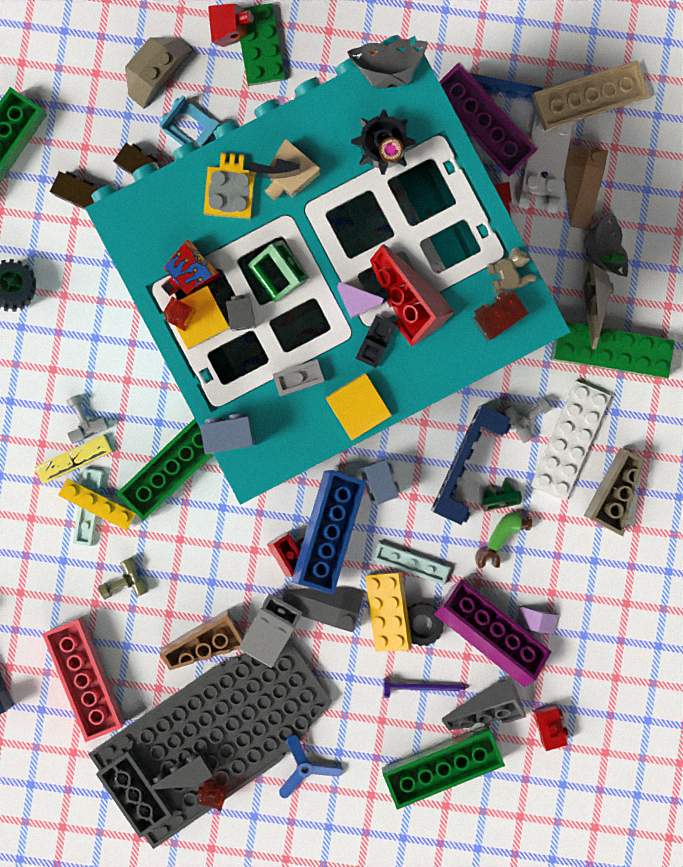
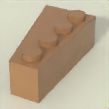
(209, 639)

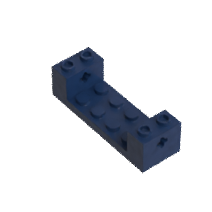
(483, 419)

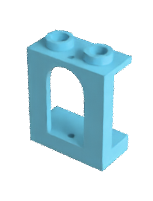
(183, 106)

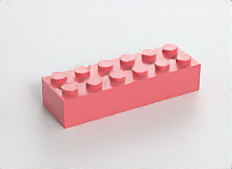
(84, 679)

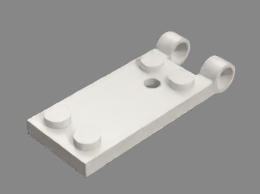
(549, 158)

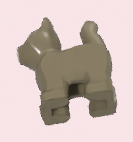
(507, 271)

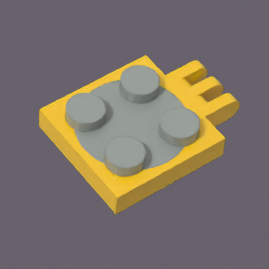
(229, 189)

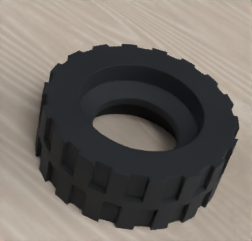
(436, 628)

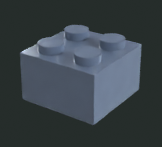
(227, 434)
(380, 482)

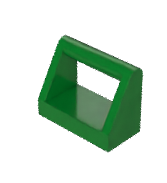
(286, 263)

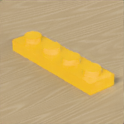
(97, 504)

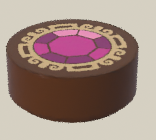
(391, 150)

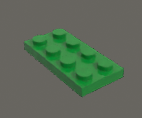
(262, 48)

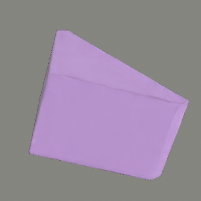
(358, 301)
(537, 620)

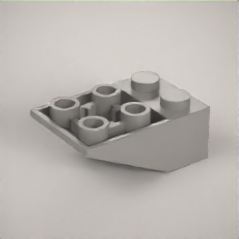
(270, 630)

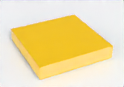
(207, 320)

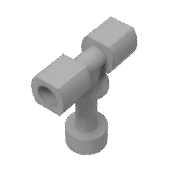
(521, 421)
(85, 426)

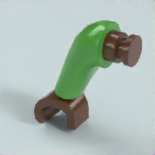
(508, 525)

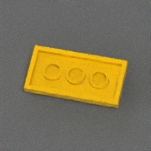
(388, 612)

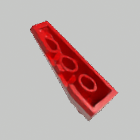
(414, 301)

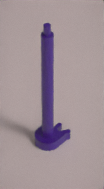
(418, 686)

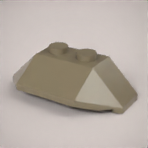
(153, 67)

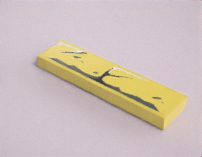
(73, 459)

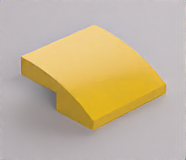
(358, 406)

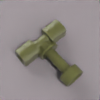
(129, 579)

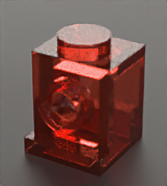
(178, 313)
(215, 789)

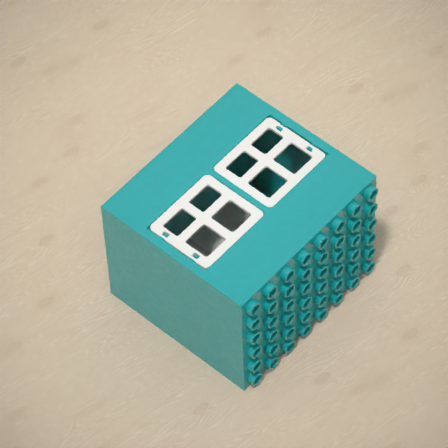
(464, 227)

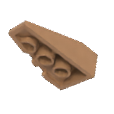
(582, 183)

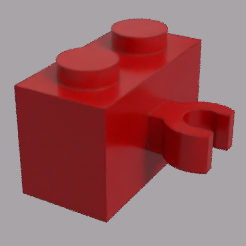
(286, 552)
(550, 727)

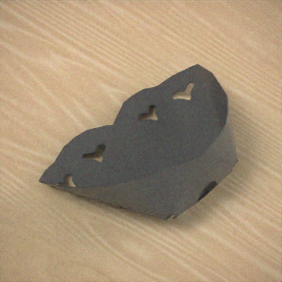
(388, 66)
(601, 242)

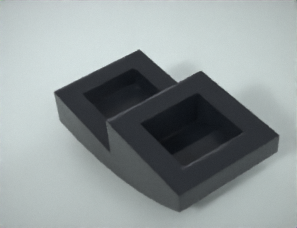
(282, 169)
(376, 340)

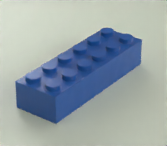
(328, 532)

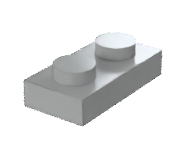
(298, 377)

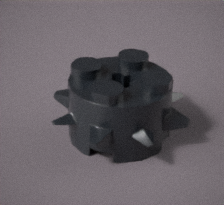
(379, 129)

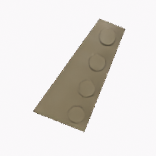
(615, 492)

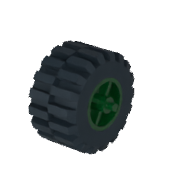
(16, 285)

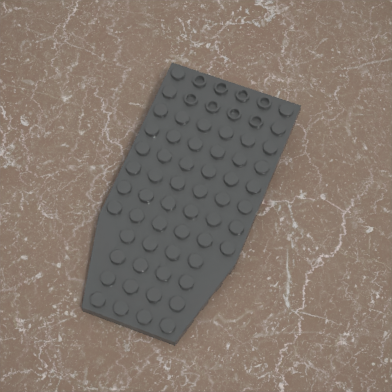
(232, 715)

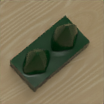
(509, 496)

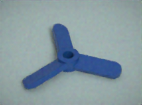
(302, 761)

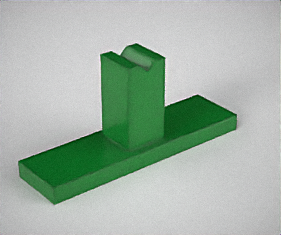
(612, 258)

